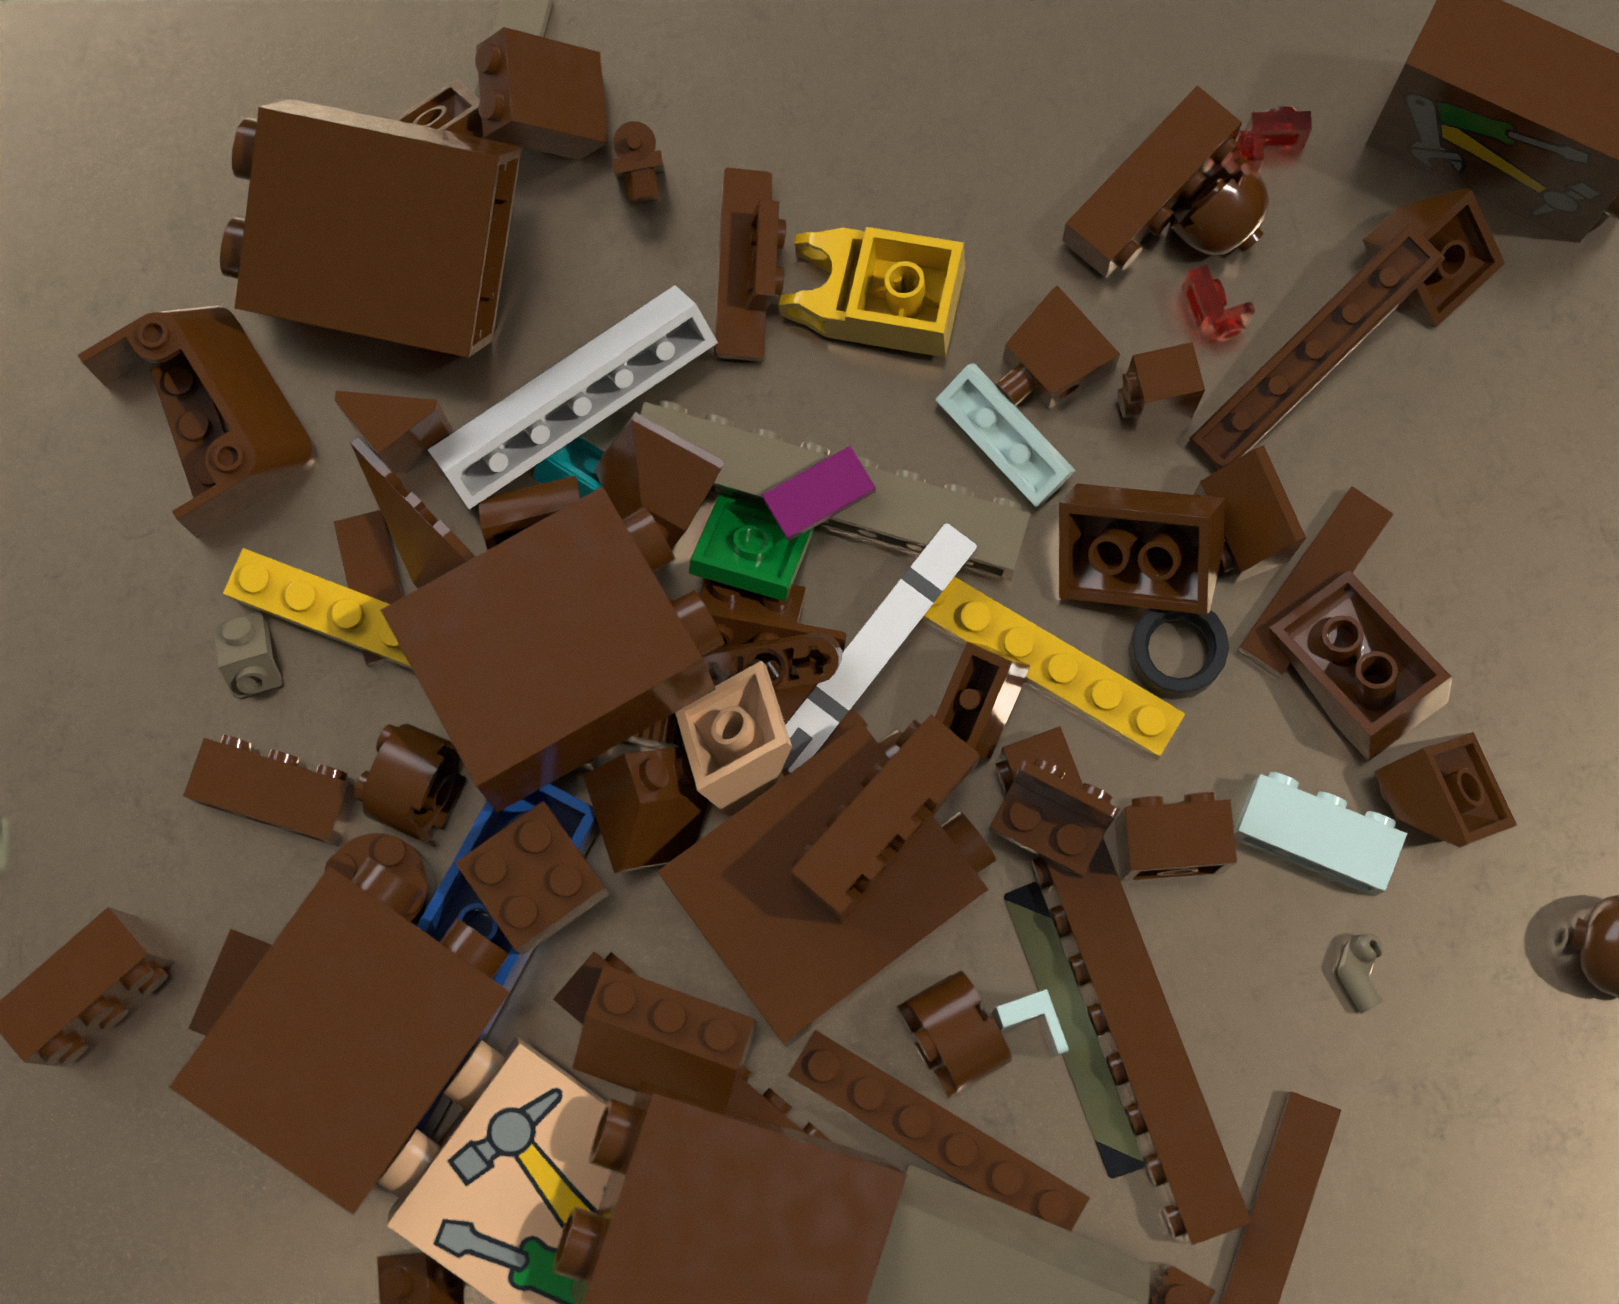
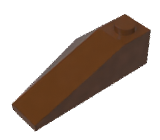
(423, 541)

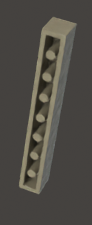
(900, 513)

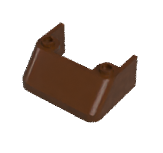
(265, 437)

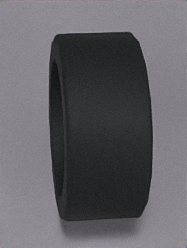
(1170, 686)

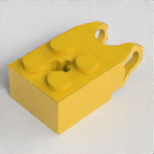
(868, 287)

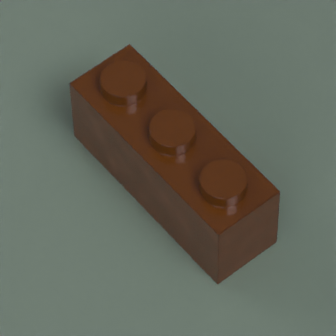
(271, 789)

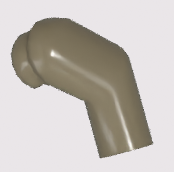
(1356, 967)

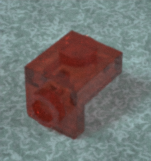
(1275, 129)

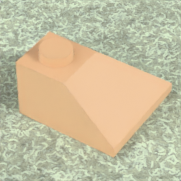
(736, 739)

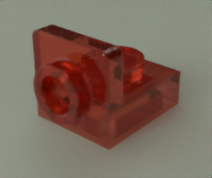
(1207, 302)

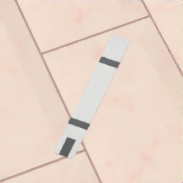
(877, 643)

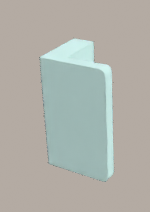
(1029, 1008)

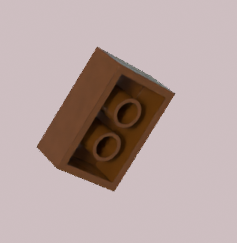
(82, 989)

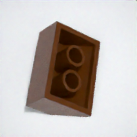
(1140, 547)
(662, 1038)

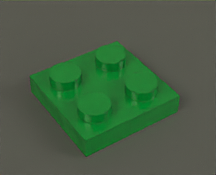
(748, 549)

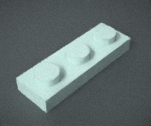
(1005, 435)

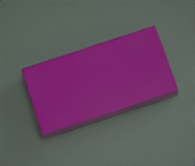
(819, 493)

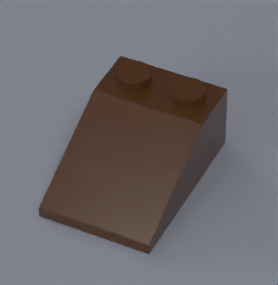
(1362, 664)

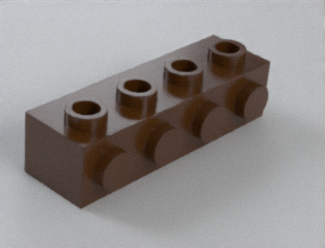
(1152, 181)

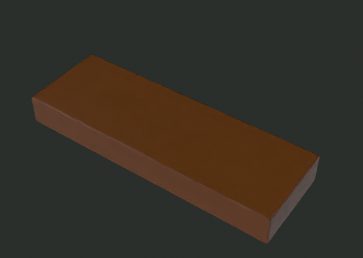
(369, 562)

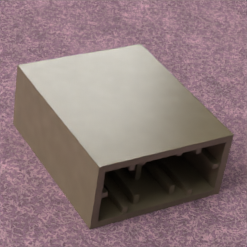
(977, 1250)

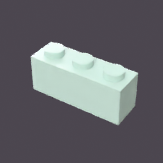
(1320, 833)

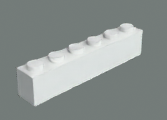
(573, 396)

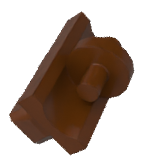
(637, 161)

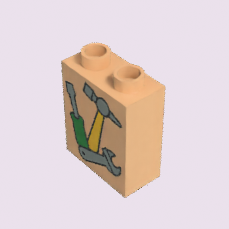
(502, 1175)

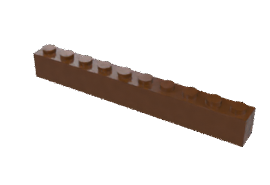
(1138, 1025)

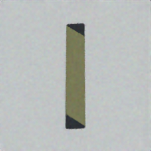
(1085, 1056)

